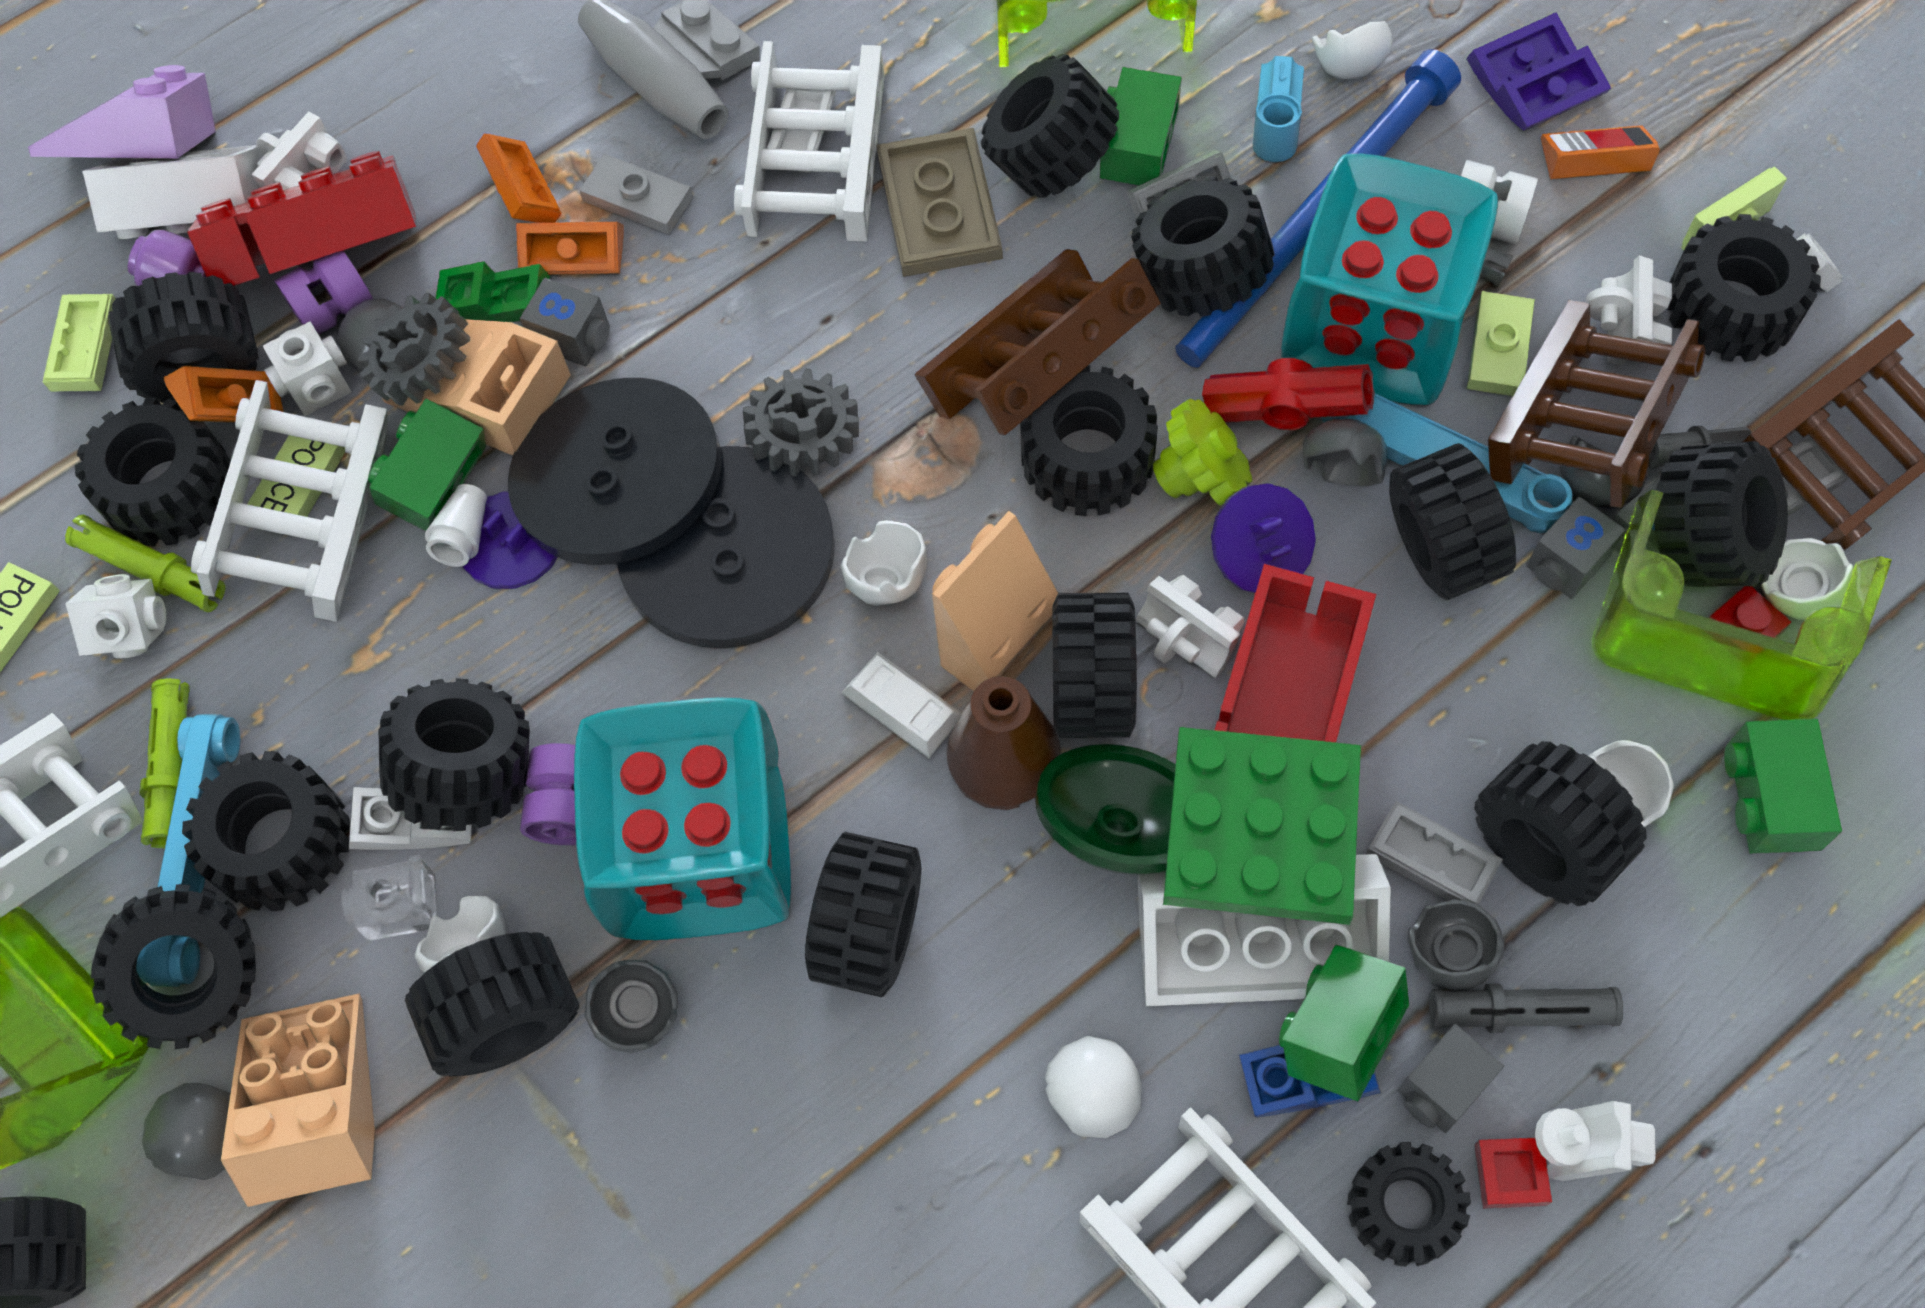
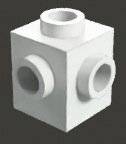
(306, 368)
(116, 616)

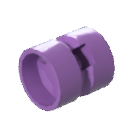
(338, 279)
(550, 808)

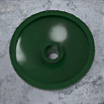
(1109, 806)

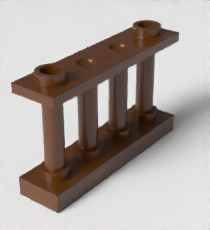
(1037, 340)
(1557, 371)
(1809, 417)

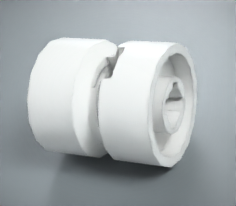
(1514, 198)

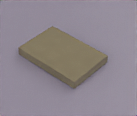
(939, 202)

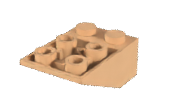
(502, 383)
(993, 606)
(300, 1102)

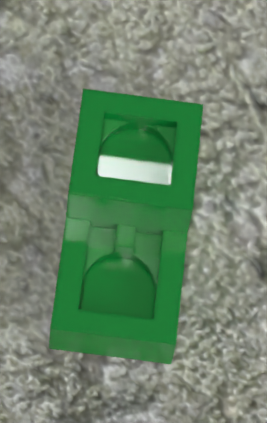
(489, 295)

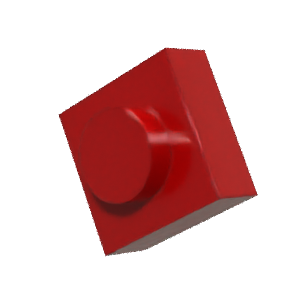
(1752, 612)
(1512, 1173)

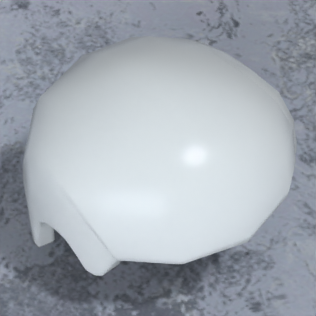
(1355, 52)
(886, 564)
(1808, 577)
(1641, 773)
(476, 920)
(1094, 1087)

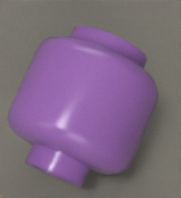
(162, 254)

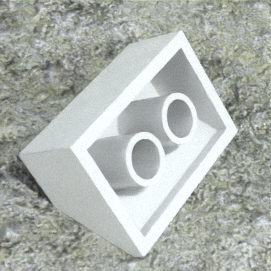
(156, 192)

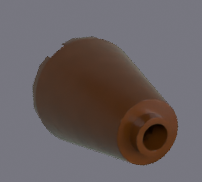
(1001, 745)

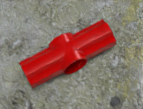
(1290, 393)

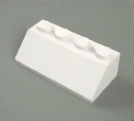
(1250, 957)

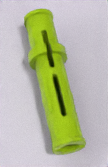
(167, 571)
(164, 760)

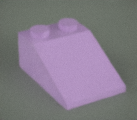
(149, 120)

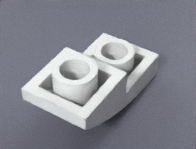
(379, 827)

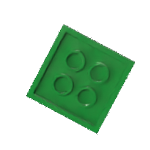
(1263, 826)

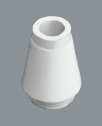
(457, 528)

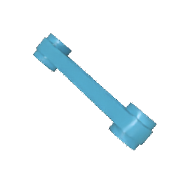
(1414, 436)
(203, 745)

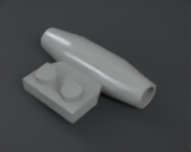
(672, 58)

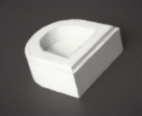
(1827, 270)

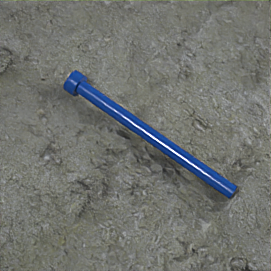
(1428, 82)

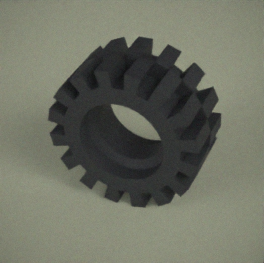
(1440, 1182)

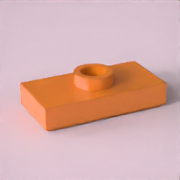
(518, 179)

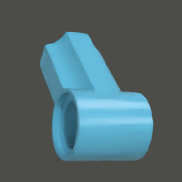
(1278, 109)

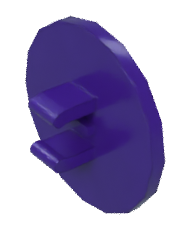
(1261, 528)
(506, 552)

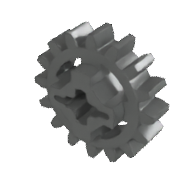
(414, 349)
(801, 422)

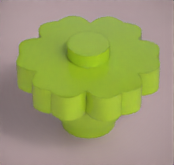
(1201, 455)

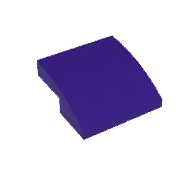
(1538, 72)

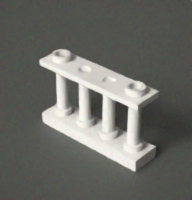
(853, 162)
(336, 534)
(28, 763)
(1163, 1273)

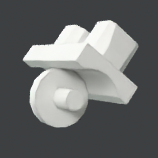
(297, 153)
(1630, 302)
(1186, 627)
(1593, 1141)

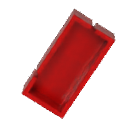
(304, 221)
(1295, 664)

